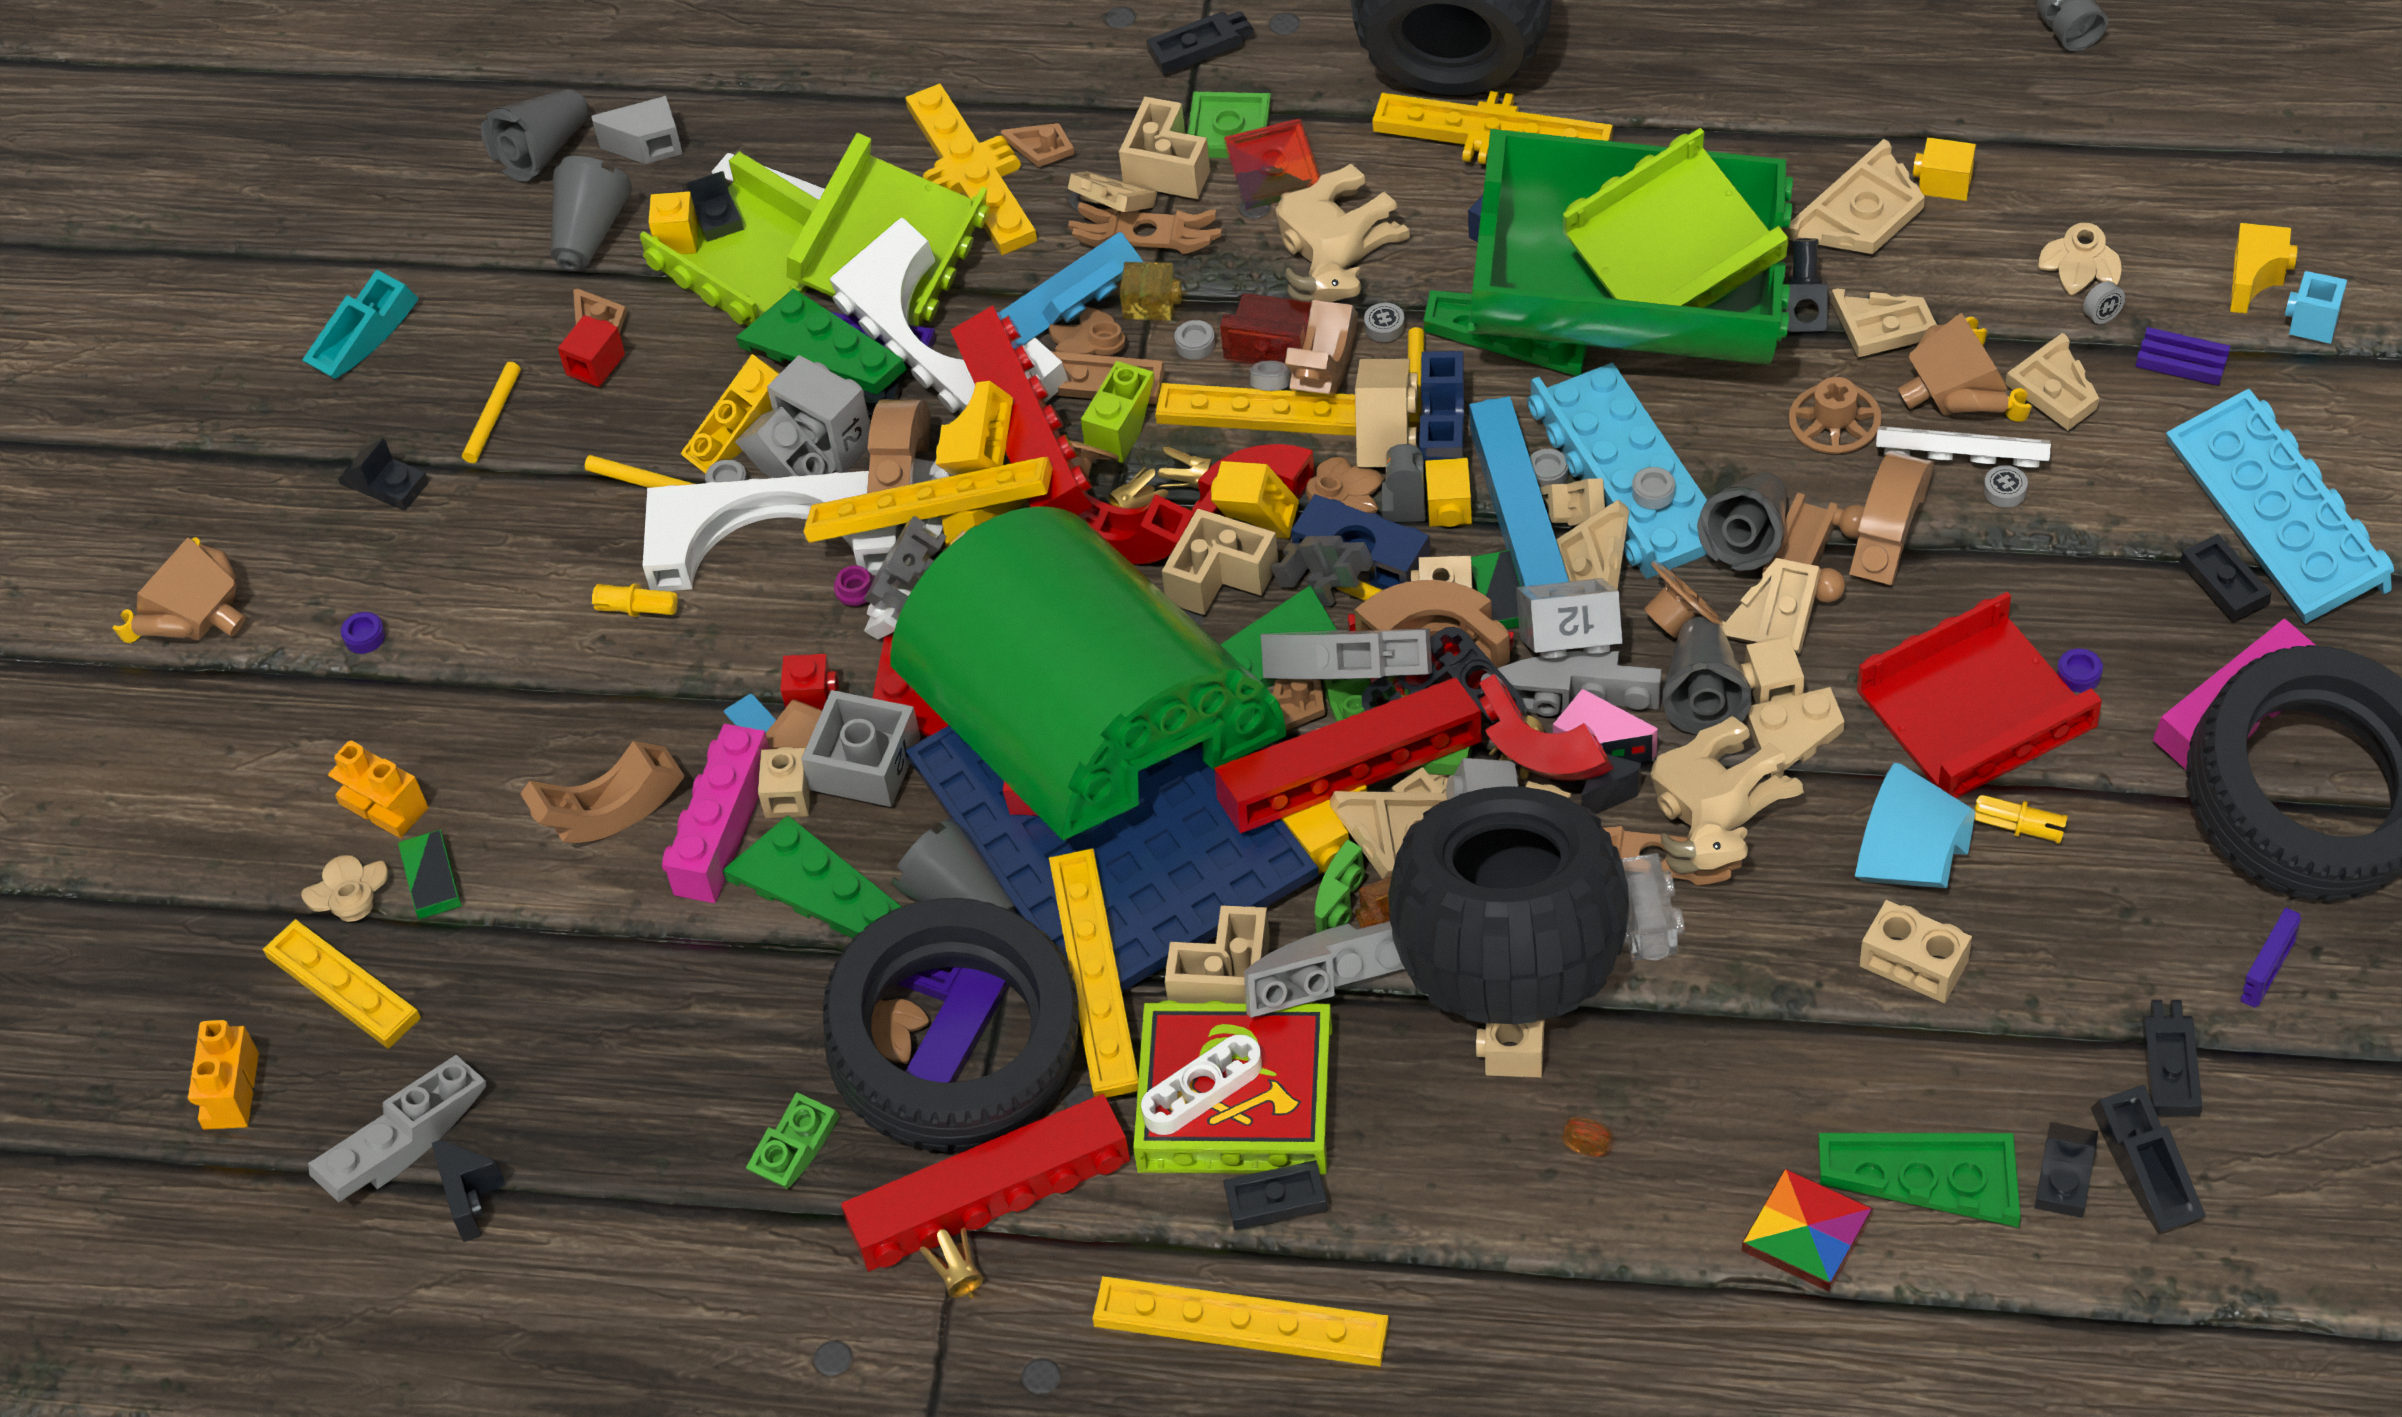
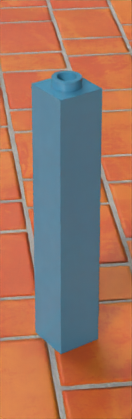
(1515, 492)

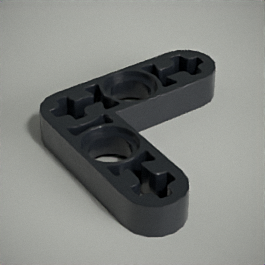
(1459, 666)

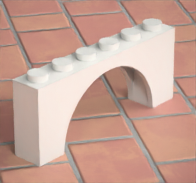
(879, 292)
(692, 518)

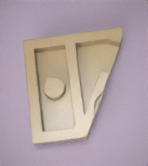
(1111, 192)
(1882, 320)
(2055, 383)
(1596, 545)
(1776, 605)
(1796, 725)

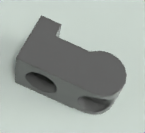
(1404, 486)

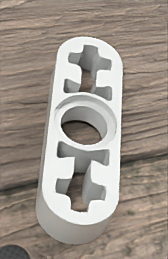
(1198, 1103)

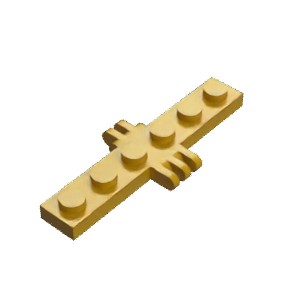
(1473, 123)
(969, 165)

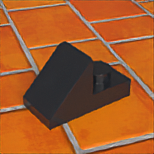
(714, 206)
(384, 478)
(1609, 788)
(2066, 1169)
(464, 1179)

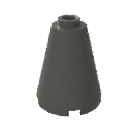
(533, 131)
(584, 208)
(1745, 522)
(1704, 679)
(948, 868)

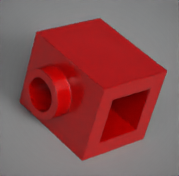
(591, 350)
(807, 679)

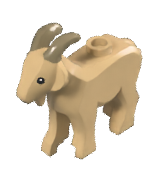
(1331, 238)
(1716, 799)

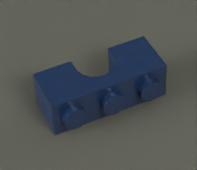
(1442, 405)
(1391, 545)

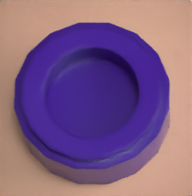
(363, 632)
(2080, 669)

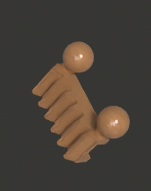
(1805, 537)

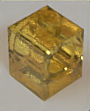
(1149, 291)

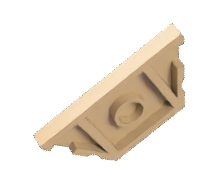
(1862, 205)
(1381, 821)

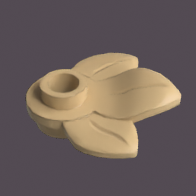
(2081, 262)
(346, 888)

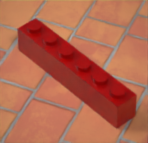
(994, 356)
(1348, 754)
(986, 1182)

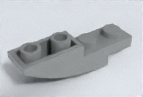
(1346, 654)
(1553, 683)
(1317, 964)
(402, 1134)

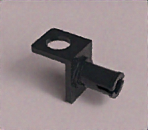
(1806, 284)

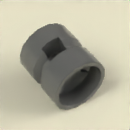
(2074, 22)

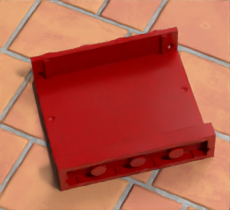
(1973, 698)

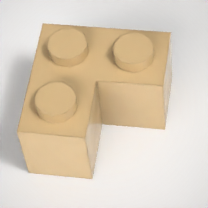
(1161, 154)
(1383, 403)
(1218, 553)
(1217, 970)

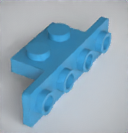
(1071, 288)

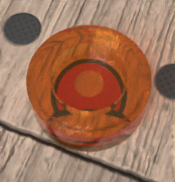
(1586, 1136)

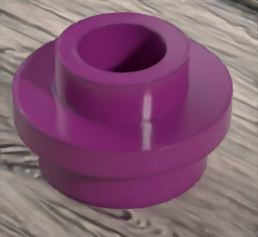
(852, 585)

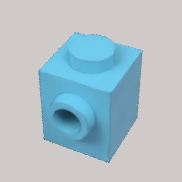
(2316, 307)

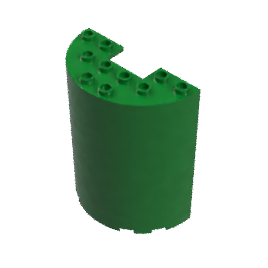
(1541, 288)
(1070, 667)

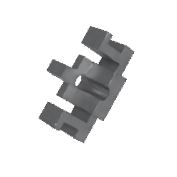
(910, 543)
(1329, 561)

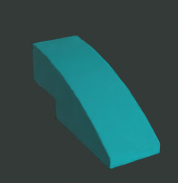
(360, 325)

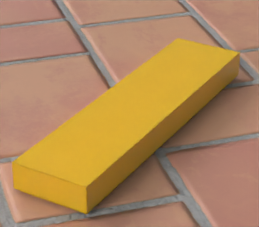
(342, 984)

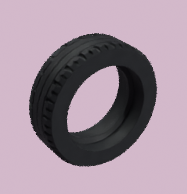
(2243, 819)
(939, 936)

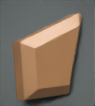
(1040, 143)
(598, 308)
(1299, 700)
(793, 726)

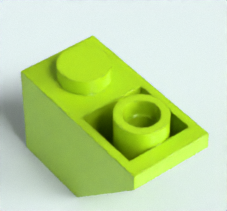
(1118, 410)

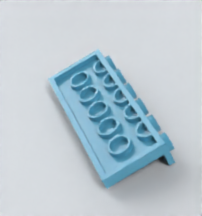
(1612, 438)
(2280, 506)

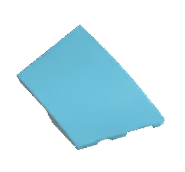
(1913, 832)

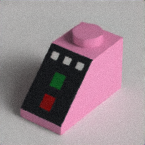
(1616, 729)

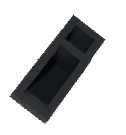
(2148, 1158)

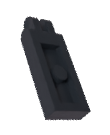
(1198, 40)
(2172, 1061)

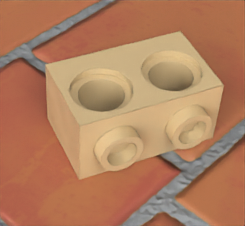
(1911, 959)
(1518, 1060)

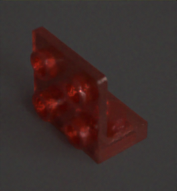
(1264, 328)

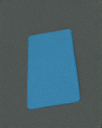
(750, 714)

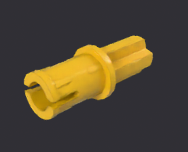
(633, 600)
(2019, 818)

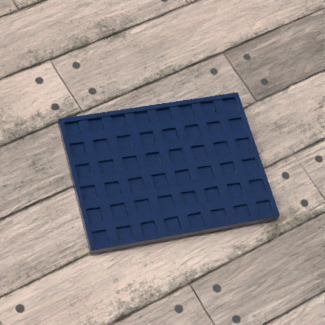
(1158, 864)

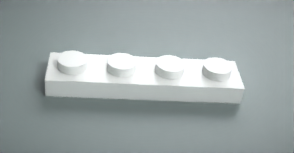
(1981, 447)

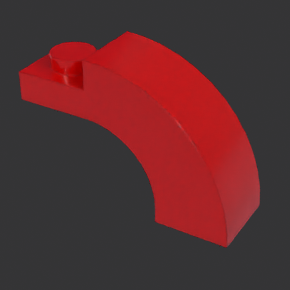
(1289, 462)
(1142, 532)
(1553, 756)

